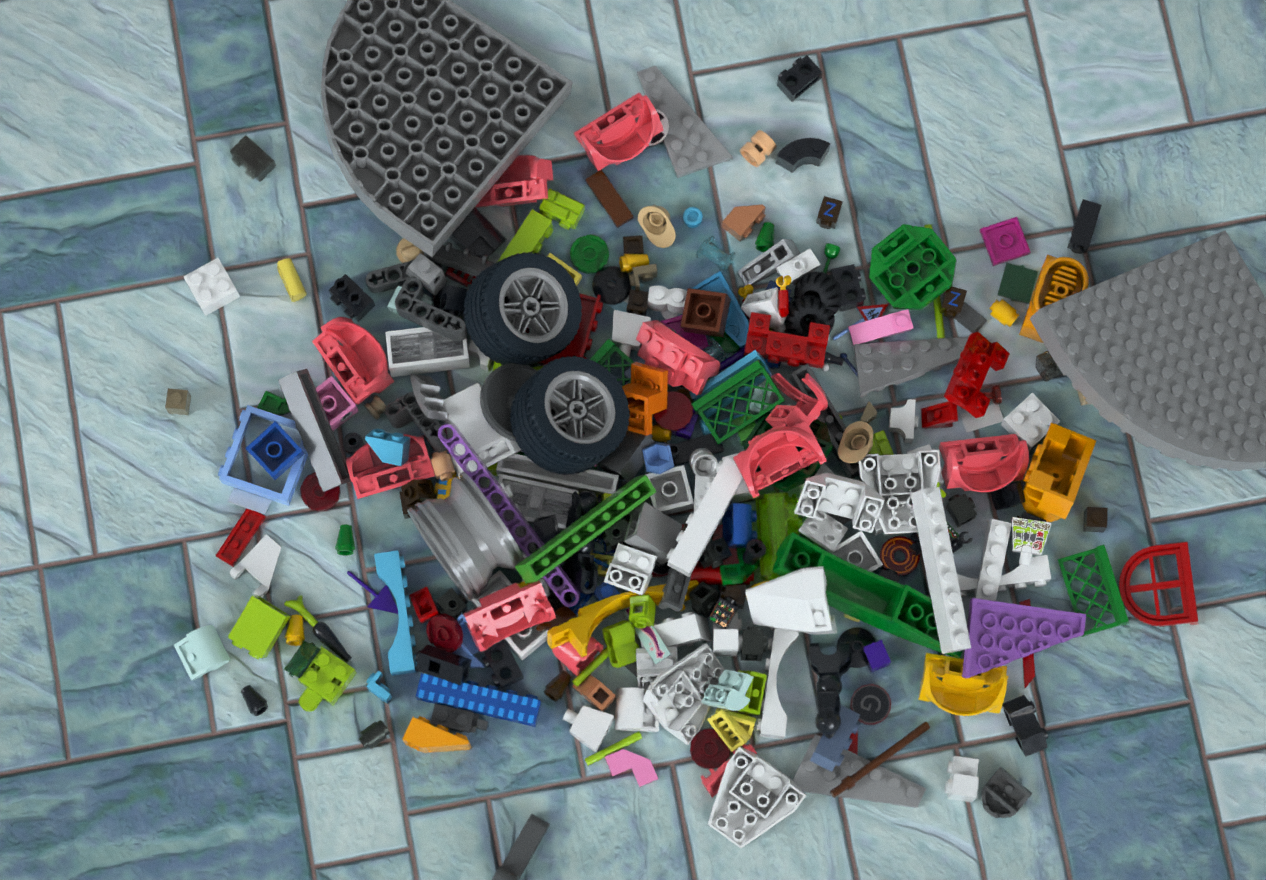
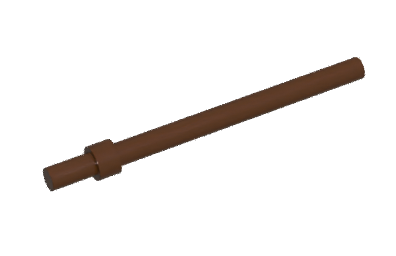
(849, 781)

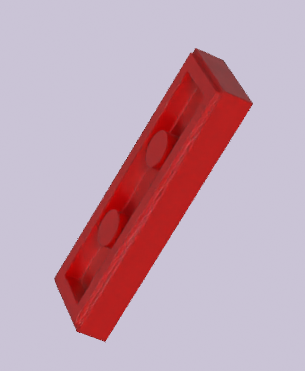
(240, 536)

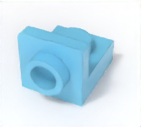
(381, 690)

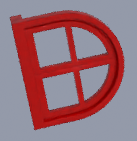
(1185, 583)

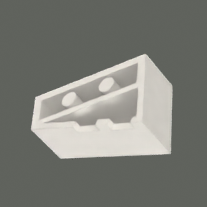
(683, 631)

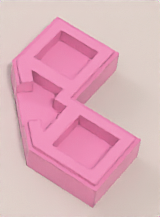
(625, 760)

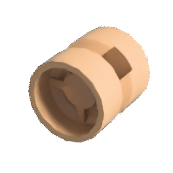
(760, 145)

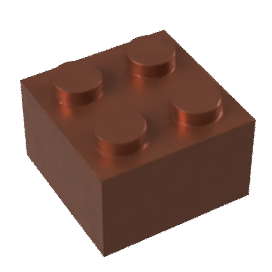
(705, 312)

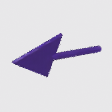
(382, 601)

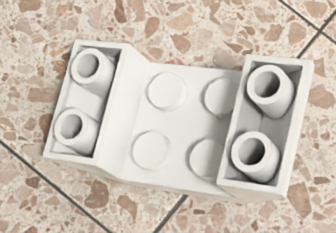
(842, 498)

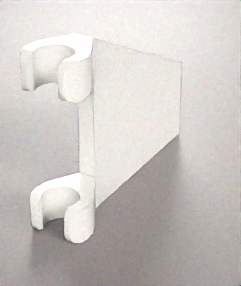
(260, 564)

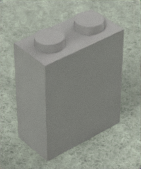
(652, 531)

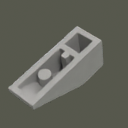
(766, 263)

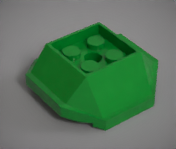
(908, 248)

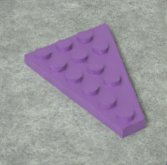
(1012, 631)

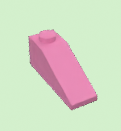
(881, 327)

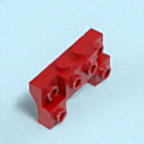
(785, 347)
(971, 372)

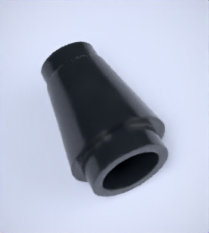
(254, 701)

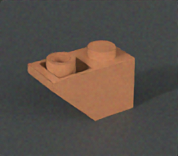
(742, 219)
(596, 693)

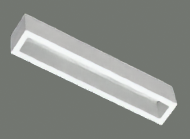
(590, 480)
(706, 518)

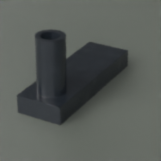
(683, 450)

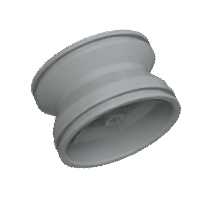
(466, 536)

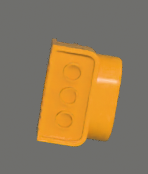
(1056, 281)
(1056, 473)

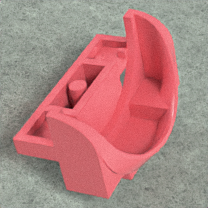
(619, 133)
(521, 183)
(683, 360)
(355, 361)
(777, 455)
(977, 463)
(385, 475)
(508, 613)

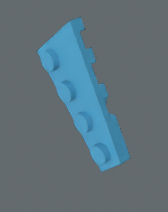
(737, 321)

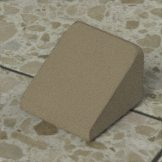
(869, 413)

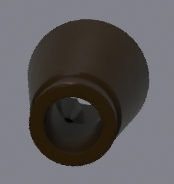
(557, 687)

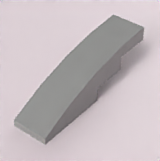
(428, 396)

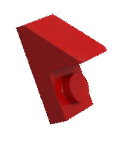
(939, 415)
(424, 605)

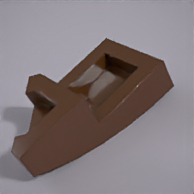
(562, 615)

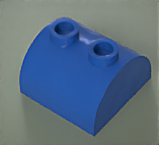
(738, 525)

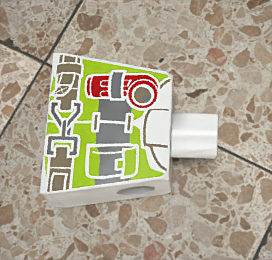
(1028, 538)

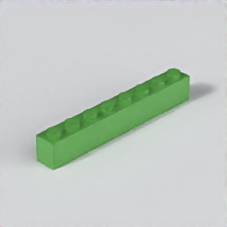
(585, 529)

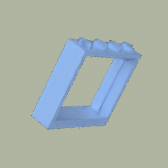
(231, 453)

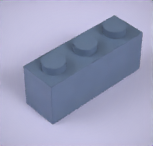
(829, 749)

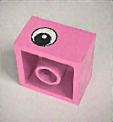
(335, 403)

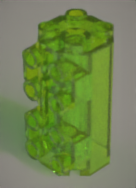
(774, 524)

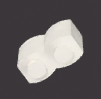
(663, 299)

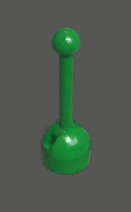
(831, 252)

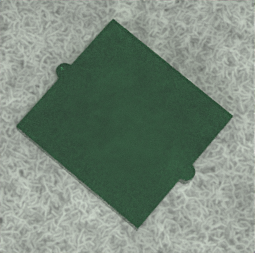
(1017, 283)
(302, 659)

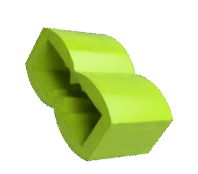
(620, 643)

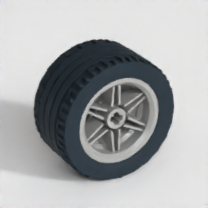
(545, 305)
(582, 399)

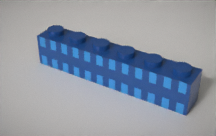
(480, 700)

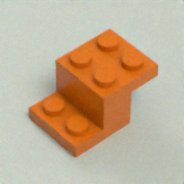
(645, 396)

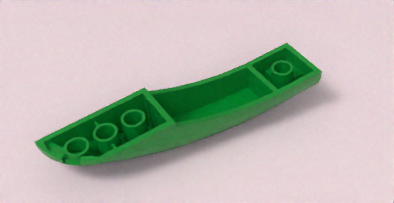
(865, 594)

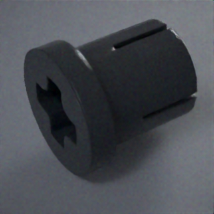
(754, 551)

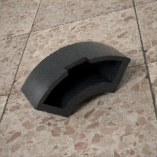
(803, 152)
(1021, 717)

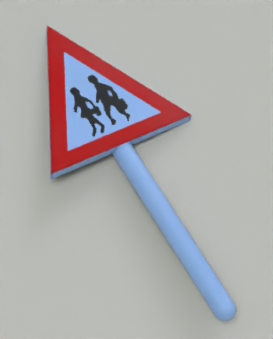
(868, 313)

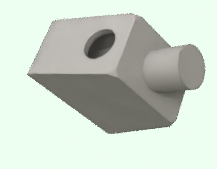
(427, 272)

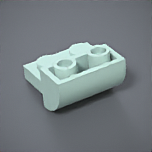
(201, 651)
(729, 691)

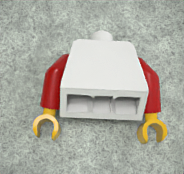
(768, 302)

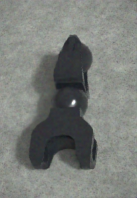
(581, 563)
(829, 685)

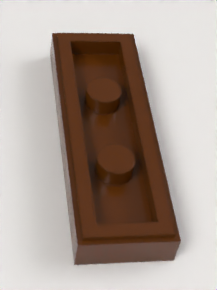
(609, 198)

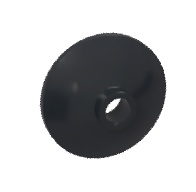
(611, 294)
(859, 636)

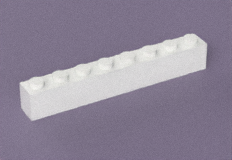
(940, 570)

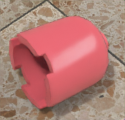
(572, 660)

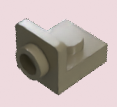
(643, 273)

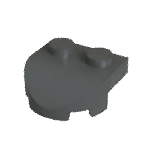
(1003, 795)

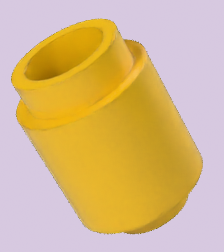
(1003, 312)

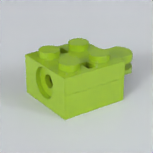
(323, 680)

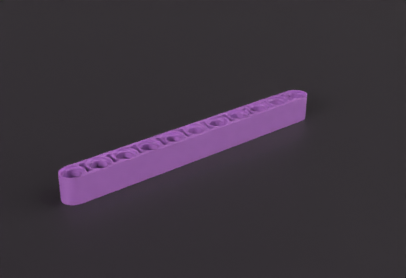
(519, 520)

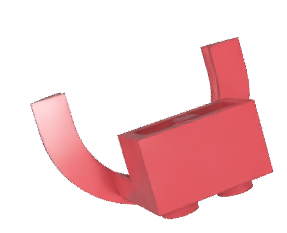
(806, 408)

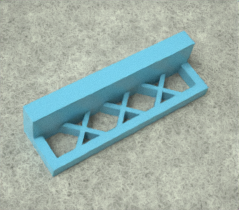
(727, 374)

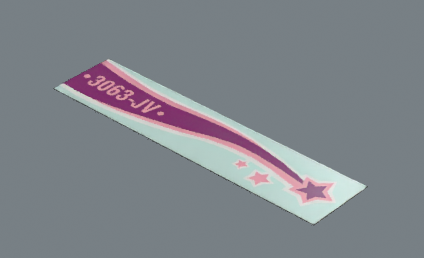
(651, 641)

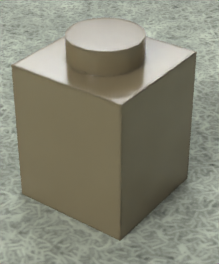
(178, 401)

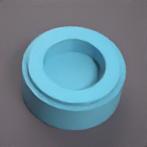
(692, 217)

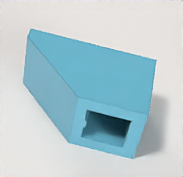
(389, 447)

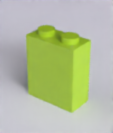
(258, 627)

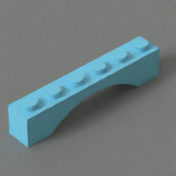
(401, 654)

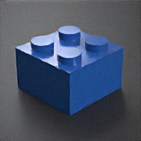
(275, 450)

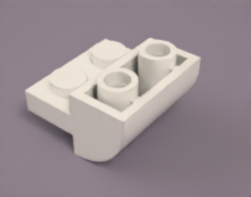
(630, 569)
(646, 668)
(633, 712)

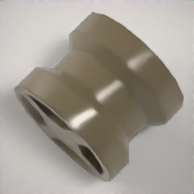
(375, 407)

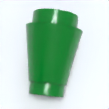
(766, 237)
(345, 541)

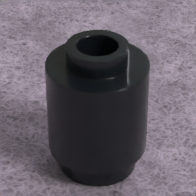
(350, 438)

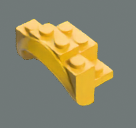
(960, 694)

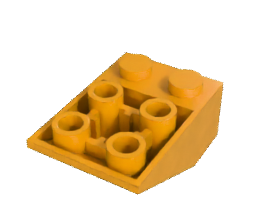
(430, 739)

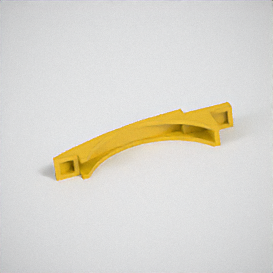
(580, 629)

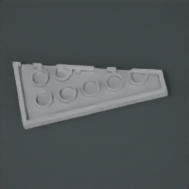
(688, 140)
(902, 361)
(876, 786)

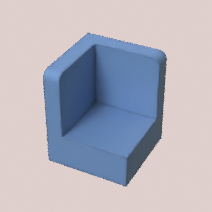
(658, 458)

